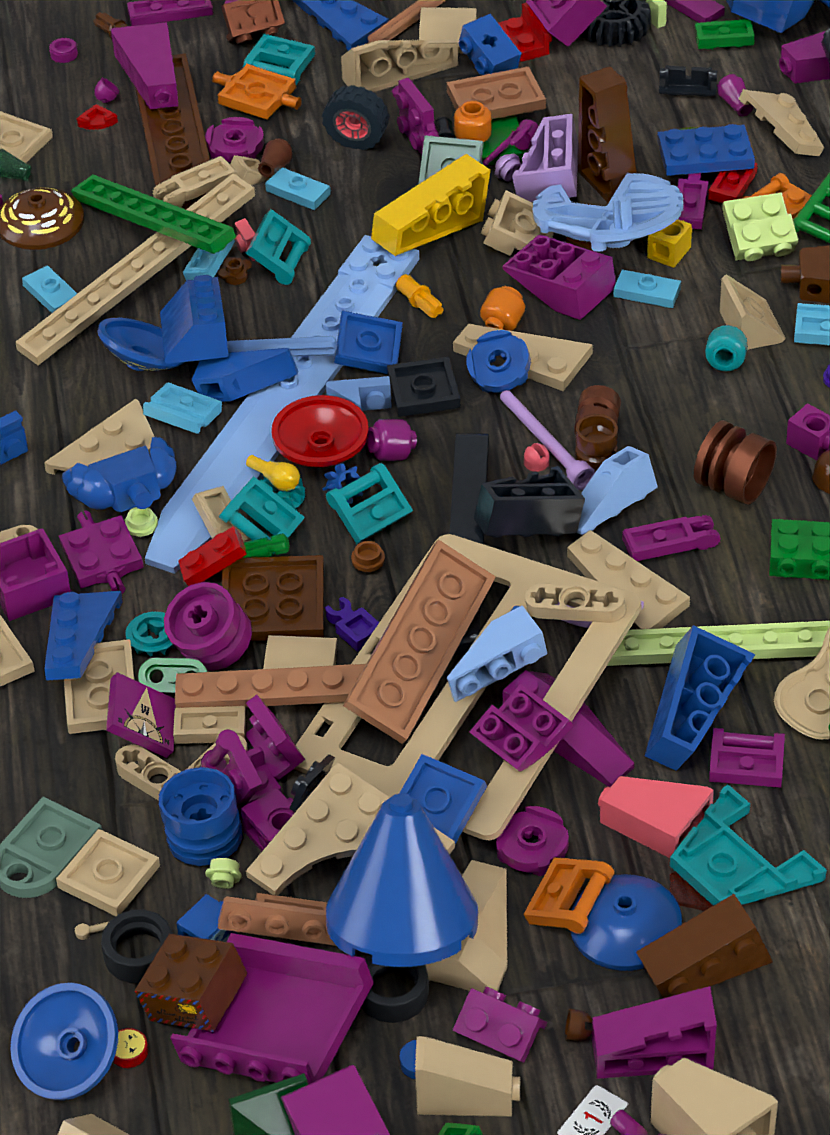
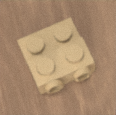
(511, 224)

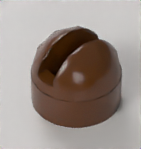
(575, 1025)

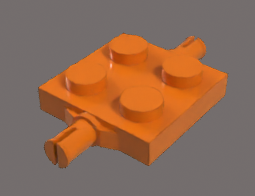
(256, 91)

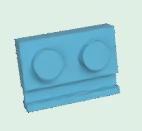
(812, 324)
(182, 407)

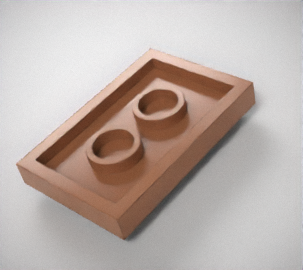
(501, 92)

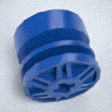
(200, 816)

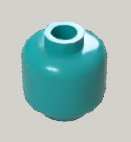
(726, 348)

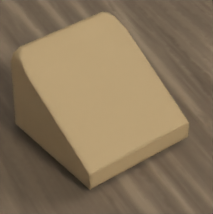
(248, 169)

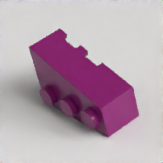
(655, 1035)

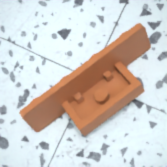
(276, 917)

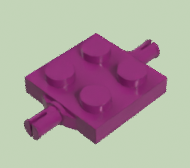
(415, 112)
(101, 552)

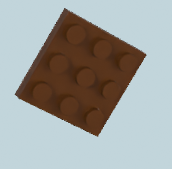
(279, 594)

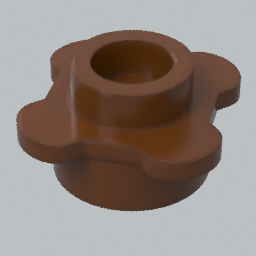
(234, 270)

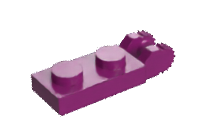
(670, 537)

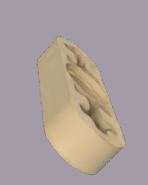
(599, 595)

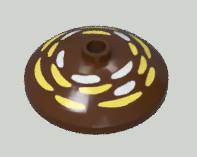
(40, 218)

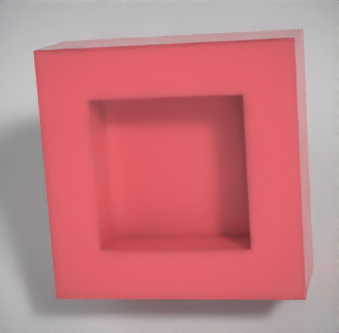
(244, 236)

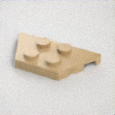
(115, 435)

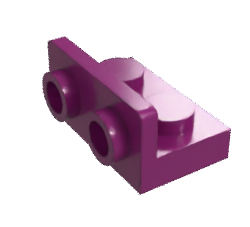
(279, 750)

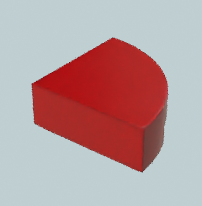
(97, 118)

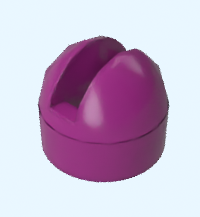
(105, 90)

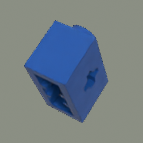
(488, 46)

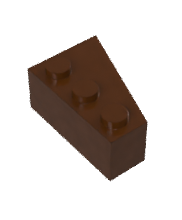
(705, 950)

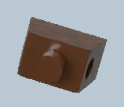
(810, 274)

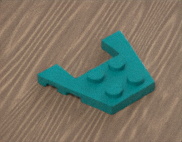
(723, 864)

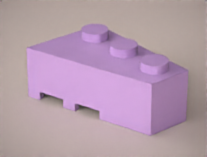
(550, 159)

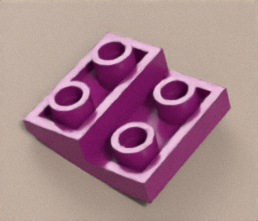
(521, 728)

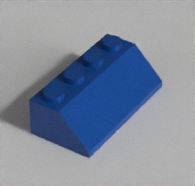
(194, 322)

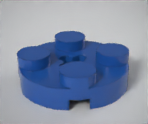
(506, 376)

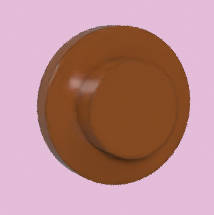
(368, 556)

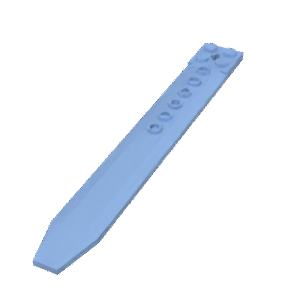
(356, 289)

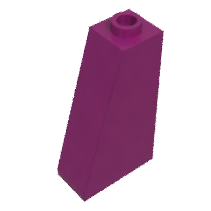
(805, 60)
(148, 61)

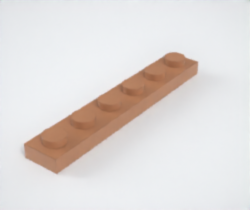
(273, 686)

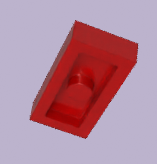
(731, 184)
(212, 556)

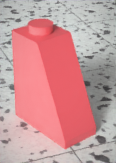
(654, 811)

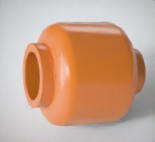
(473, 121)
(503, 308)

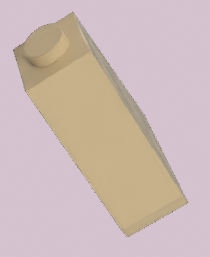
(462, 1081)

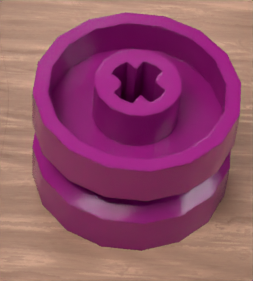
(208, 625)

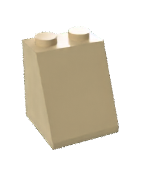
(705, 1102)

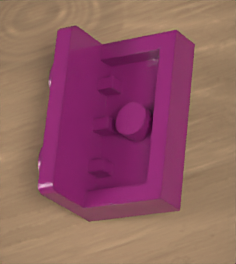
(498, 1024)

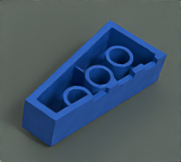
(695, 690)

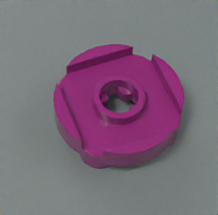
(221, 142)
(533, 857)

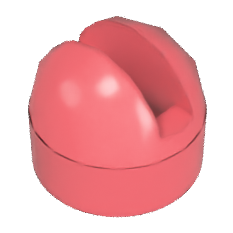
(532, 457)

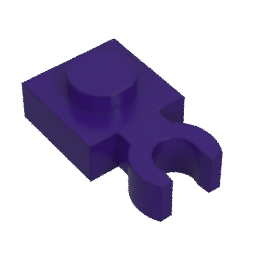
(350, 625)

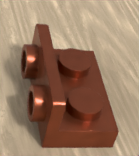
(252, 17)

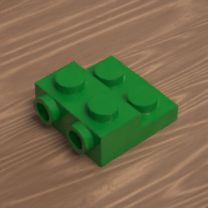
(800, 549)

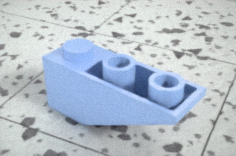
(615, 485)
(500, 650)

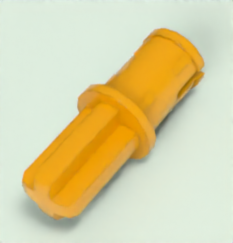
(419, 296)

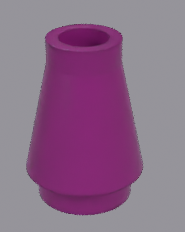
(730, 90)

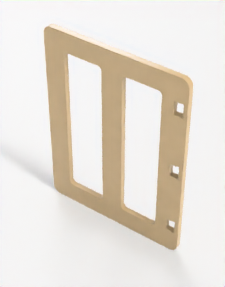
(446, 716)

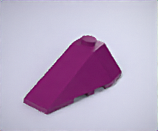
(588, 742)

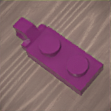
(694, 199)

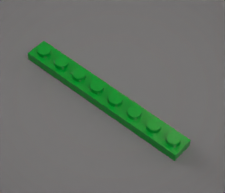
(154, 214)

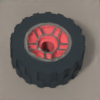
(355, 117)

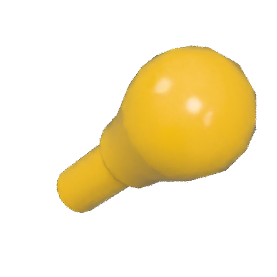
(281, 474)

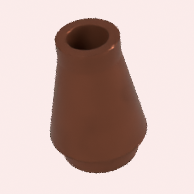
(275, 156)

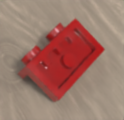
(528, 34)

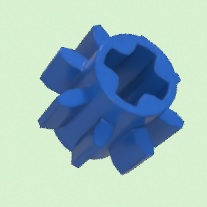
(341, 475)

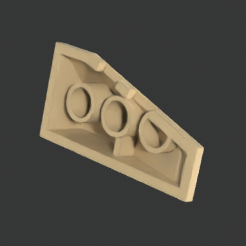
(388, 61)
(484, 957)

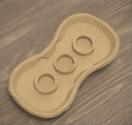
(805, 696)

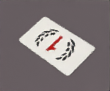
(593, 1113)

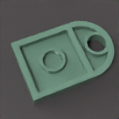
(42, 848)

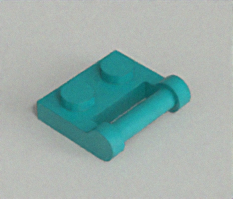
(283, 53)
(270, 242)
(264, 508)
(373, 513)

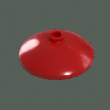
(320, 431)

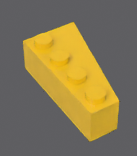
(434, 207)

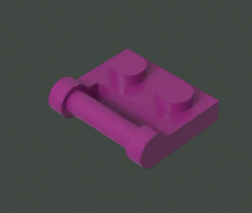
(747, 758)
(240, 768)

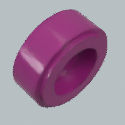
(63, 50)

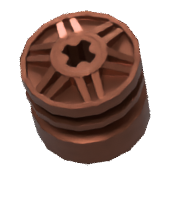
(735, 462)

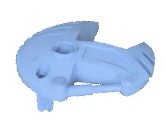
(635, 211)

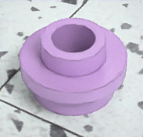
(506, 166)

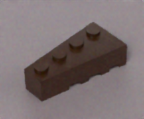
(604, 131)

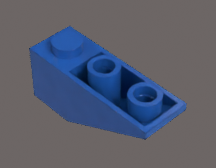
(243, 373)

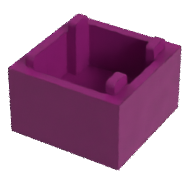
(566, 17)
(30, 574)

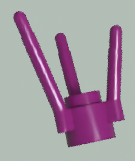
(520, 138)

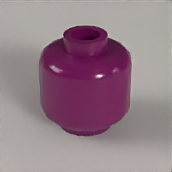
(391, 440)

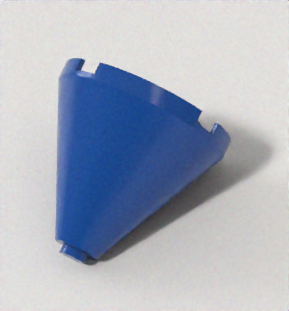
(401, 893)

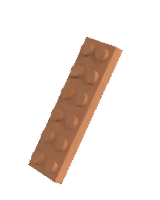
(419, 642)

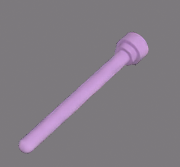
(577, 471)

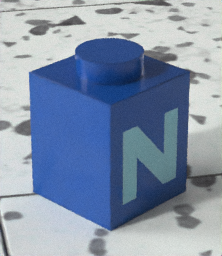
(202, 921)

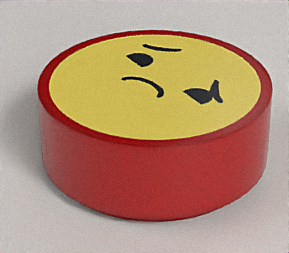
(131, 1048)

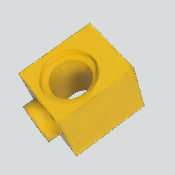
(670, 243)

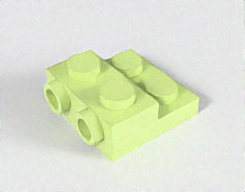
(759, 227)

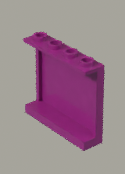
(284, 1013)

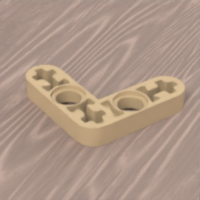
(150, 766)

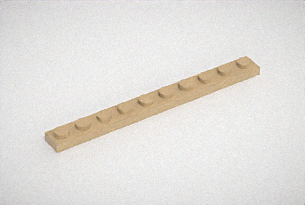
(126, 275)

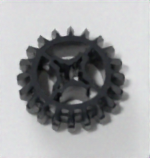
(620, 23)

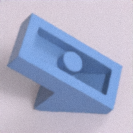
(364, 392)

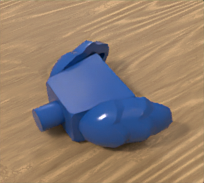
(124, 479)

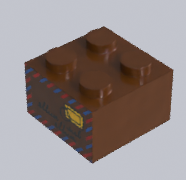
(191, 982)

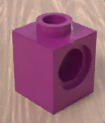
(809, 431)

